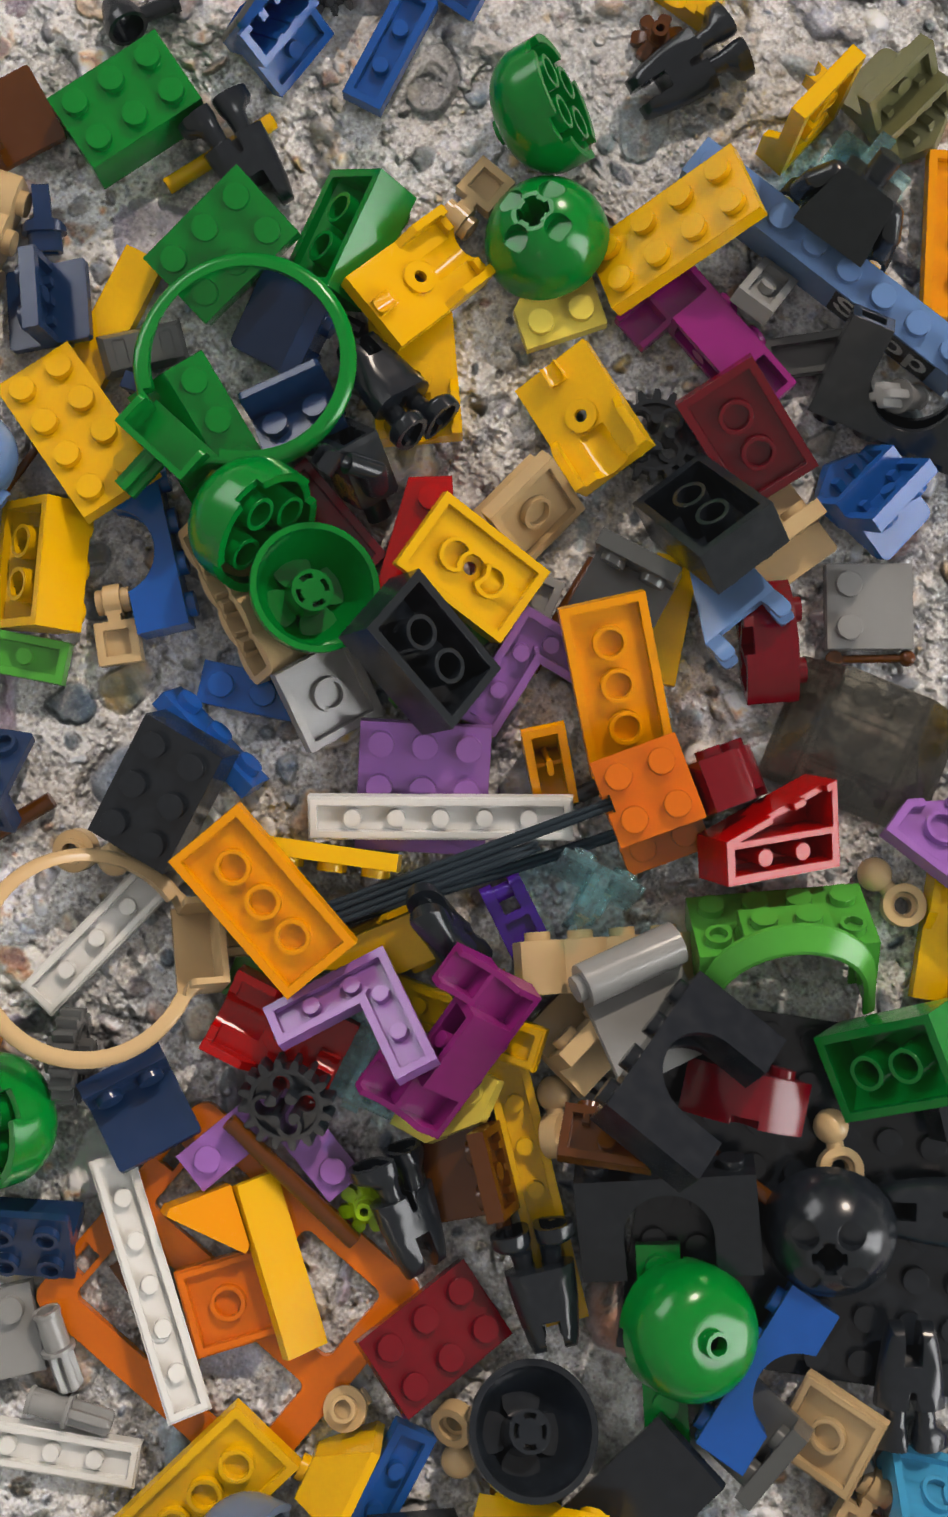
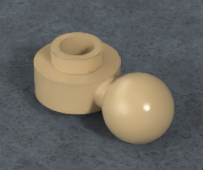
(85, 839)
(876, 876)
(551, 1095)
(831, 1129)
(450, 1428)

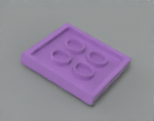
(404, 761)

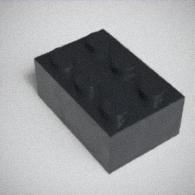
(711, 522)
(420, 652)
(163, 789)

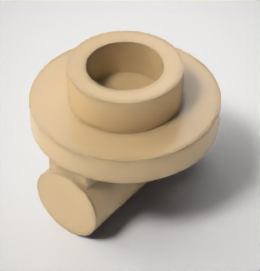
(346, 1408)

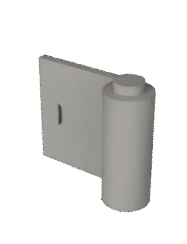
(628, 986)

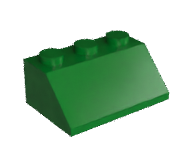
(350, 224)
(203, 405)
(888, 1061)

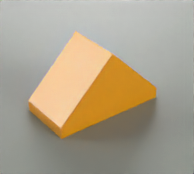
(548, 759)
(211, 1214)

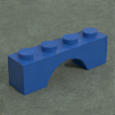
(162, 599)
(793, 1326)

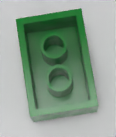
(126, 108)
(225, 221)

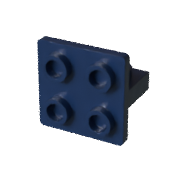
(47, 302)
(289, 404)
(39, 1237)

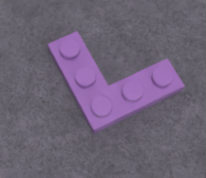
(530, 642)
(365, 985)
(218, 1152)

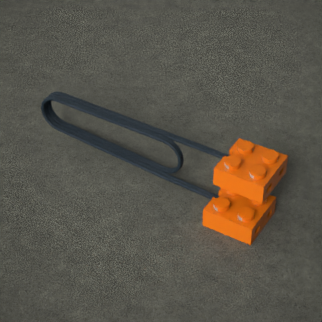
(647, 804)

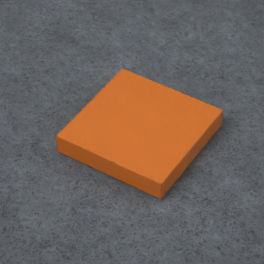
(223, 1303)

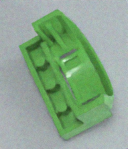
(754, 927)

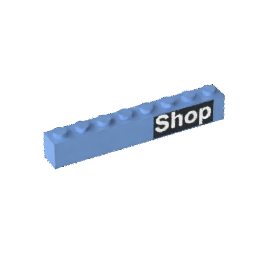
(839, 283)

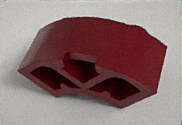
(771, 653)
(726, 776)
(770, 1104)

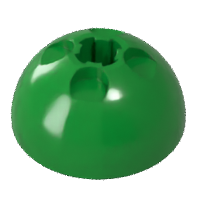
(546, 237)
(325, 569)

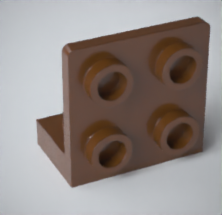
(26, 120)
(588, 1145)
(472, 1175)

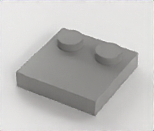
(868, 606)
(326, 696)
(18, 1332)

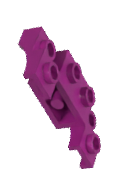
(704, 327)
(466, 1039)

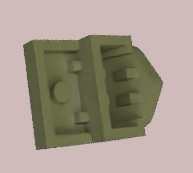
(902, 97)

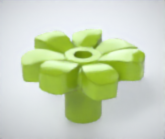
(359, 1207)

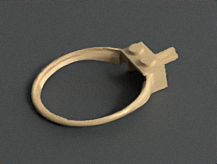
(199, 951)

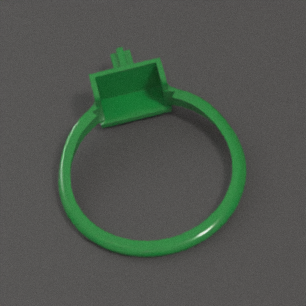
(168, 440)

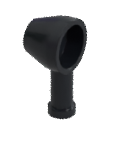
(128, 22)

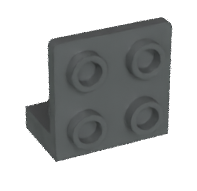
(627, 567)
(785, 1439)

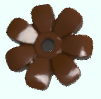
(652, 35)

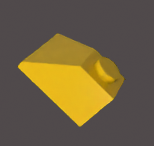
(338, 1471)

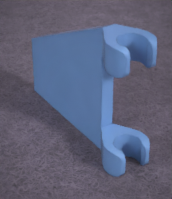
(727, 609)

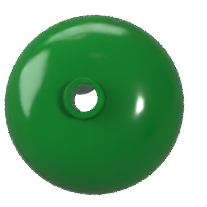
(540, 109)
(242, 509)
(26, 1120)
(689, 1330)

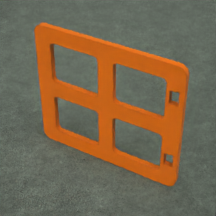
(315, 1370)

